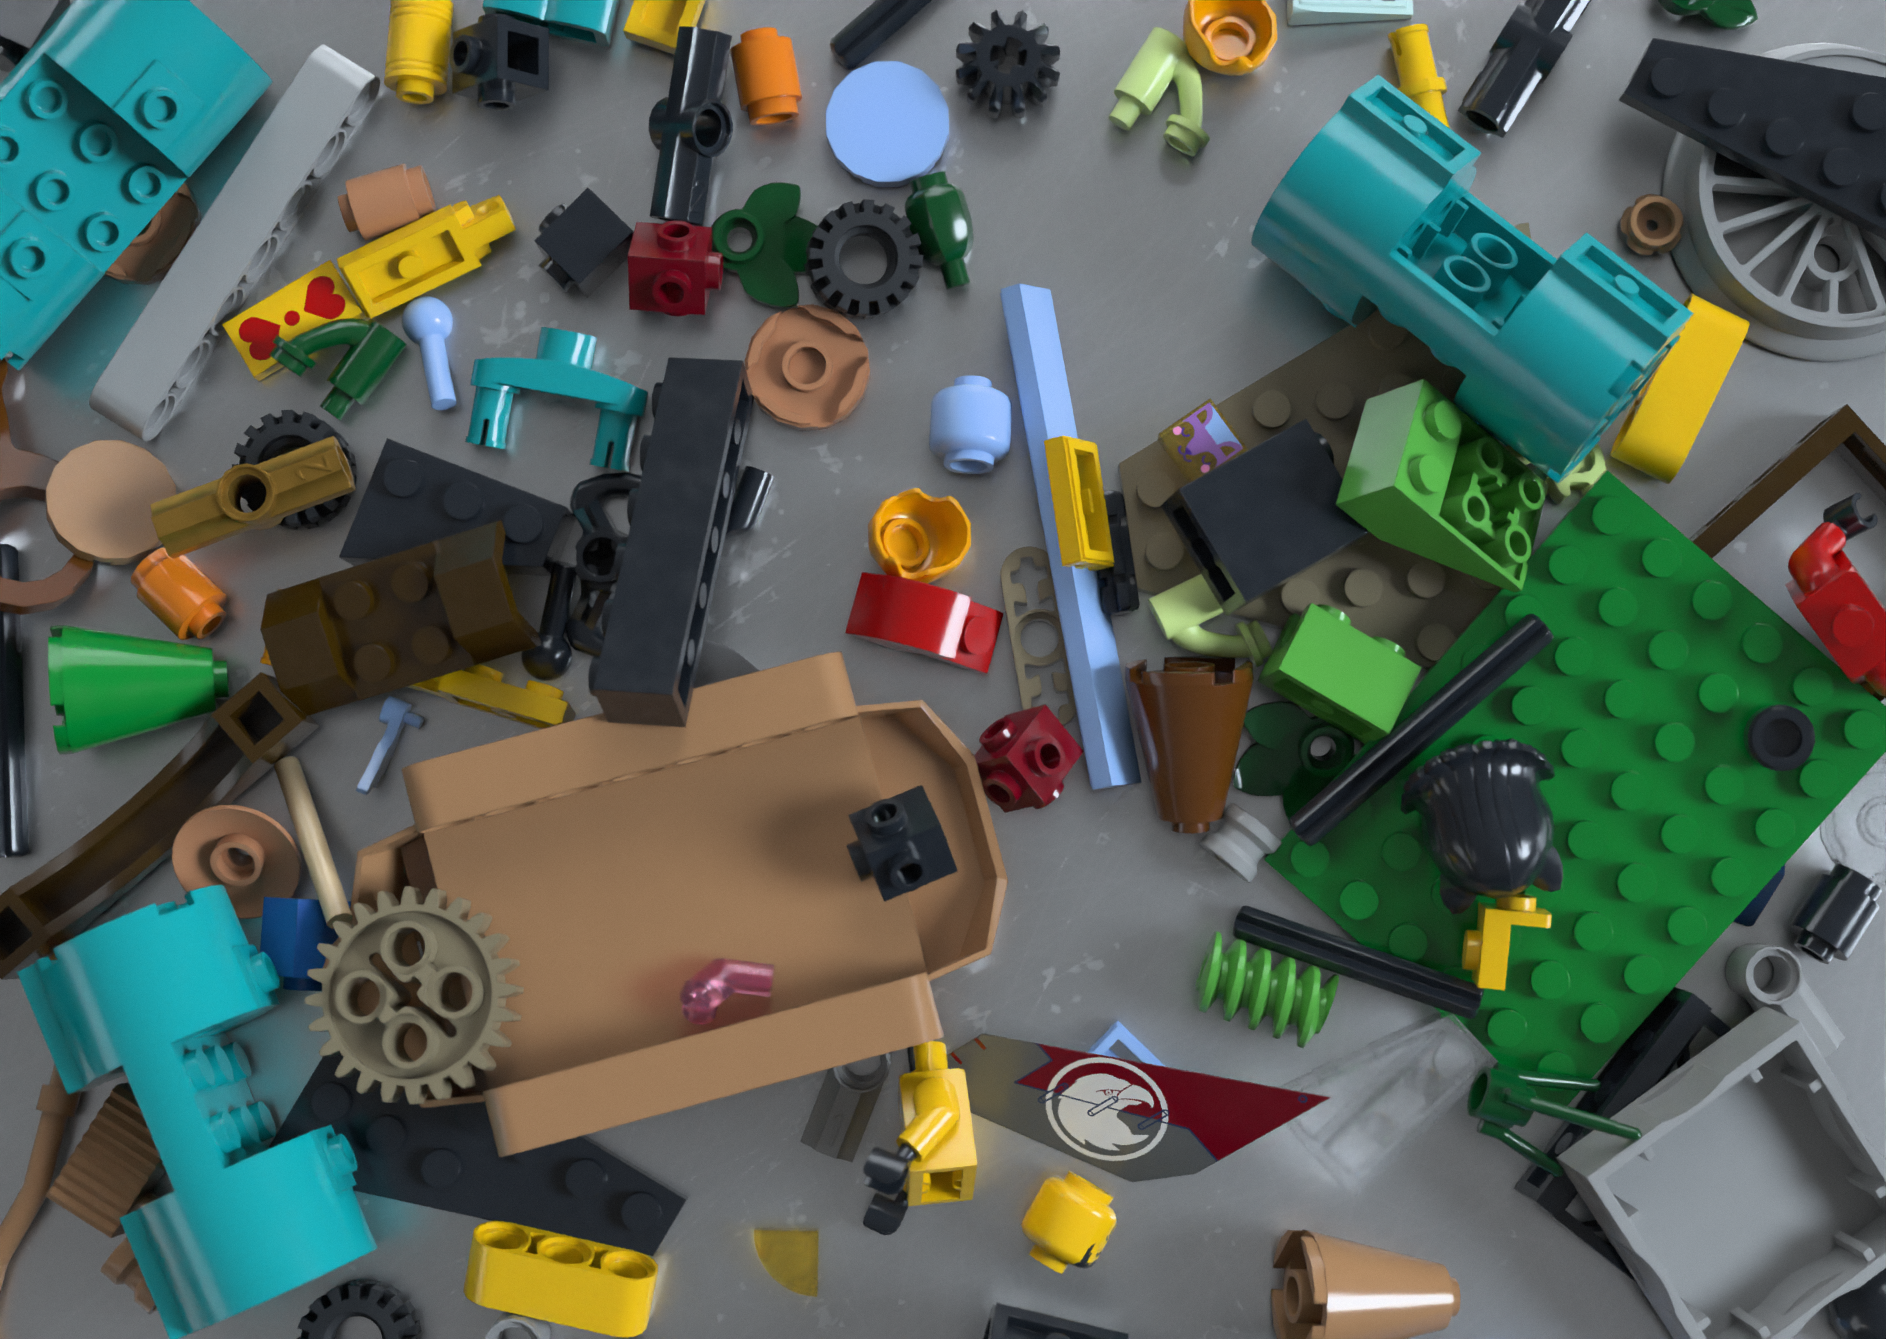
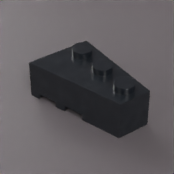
(426, 499)

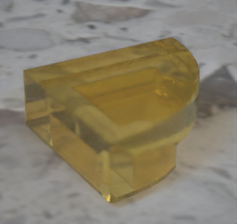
(791, 1257)

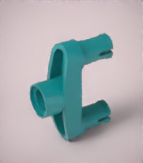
(564, 370)

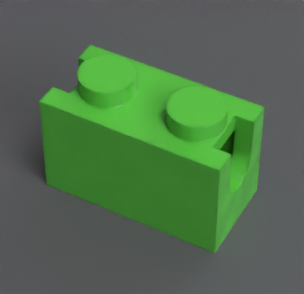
(1340, 672)

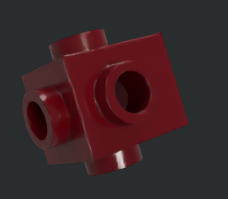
(672, 268)
(1025, 759)

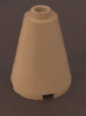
(1357, 1291)

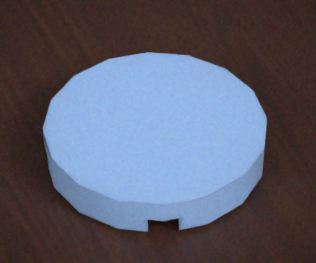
(887, 123)

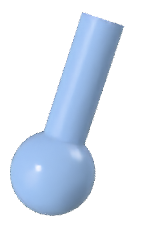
(428, 324)

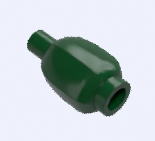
(943, 225)

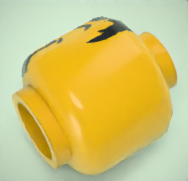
(1069, 1222)

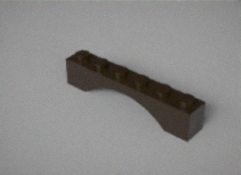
(211, 770)

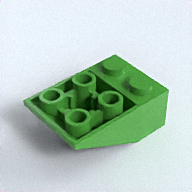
(1442, 486)

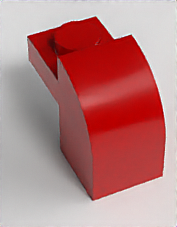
(924, 621)

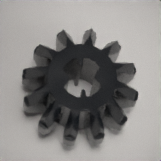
(990, 50)

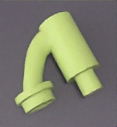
(1147, 78)
(1192, 603)

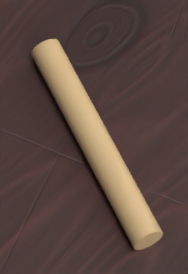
(312, 841)

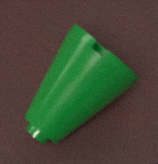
(126, 685)

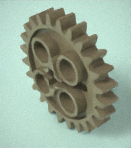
(377, 1041)

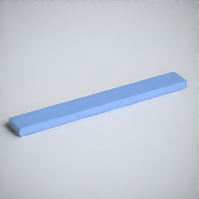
(1084, 625)

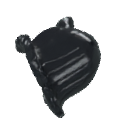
(1486, 820)

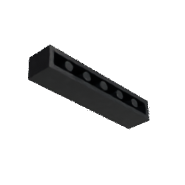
(673, 543)

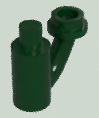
(359, 371)

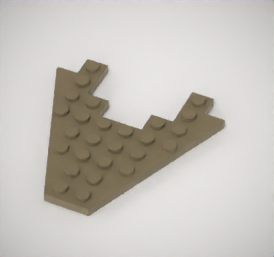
(1372, 581)

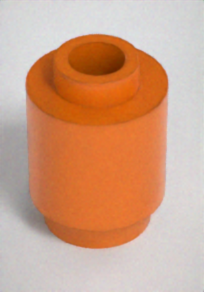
(766, 76)
(179, 595)

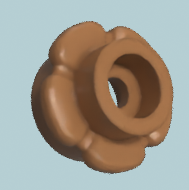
(1664, 213)

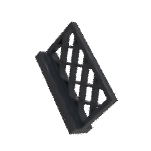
(1631, 1072)

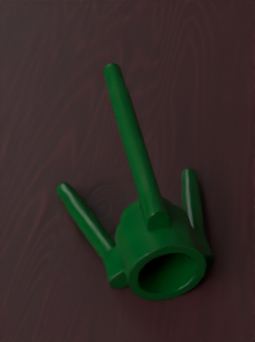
(1503, 1100)

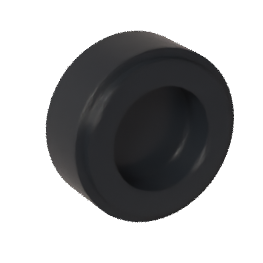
(1779, 737)

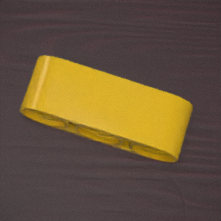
(1680, 392)
(560, 1279)

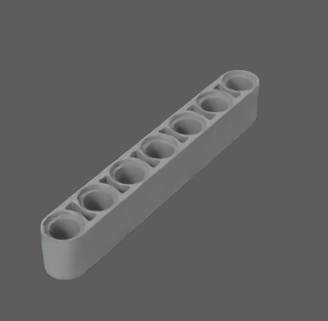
(234, 243)

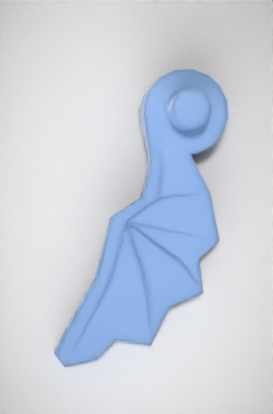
(394, 714)

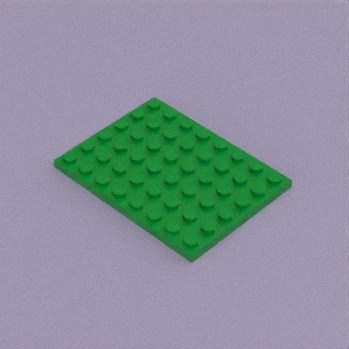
(1650, 794)

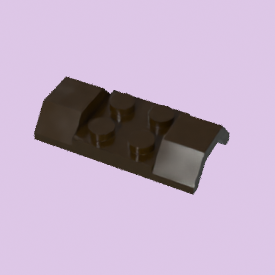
(394, 621)

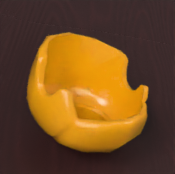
(1229, 34)
(919, 535)

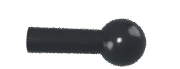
(554, 655)

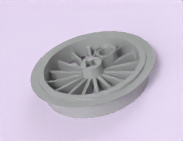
(1721, 280)

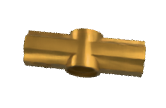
(215, 511)

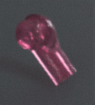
(718, 981)

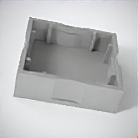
(1745, 1189)

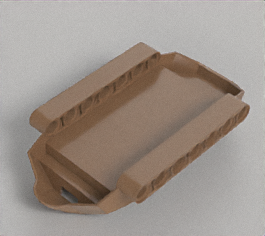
(656, 849)

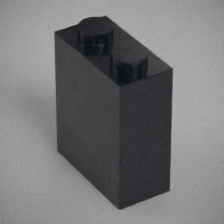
(1264, 516)

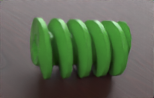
(1264, 990)

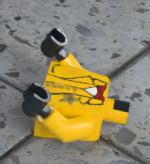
(935, 1142)

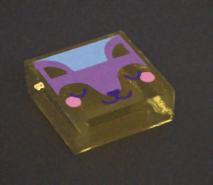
(1201, 441)

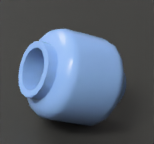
(970, 425)

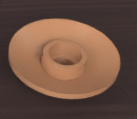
(207, 856)

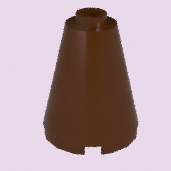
(1190, 733)

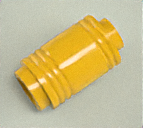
(418, 49)

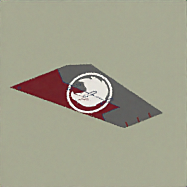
(1119, 1111)

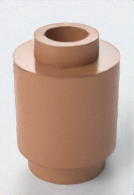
(386, 200)

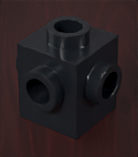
(500, 61)
(900, 844)

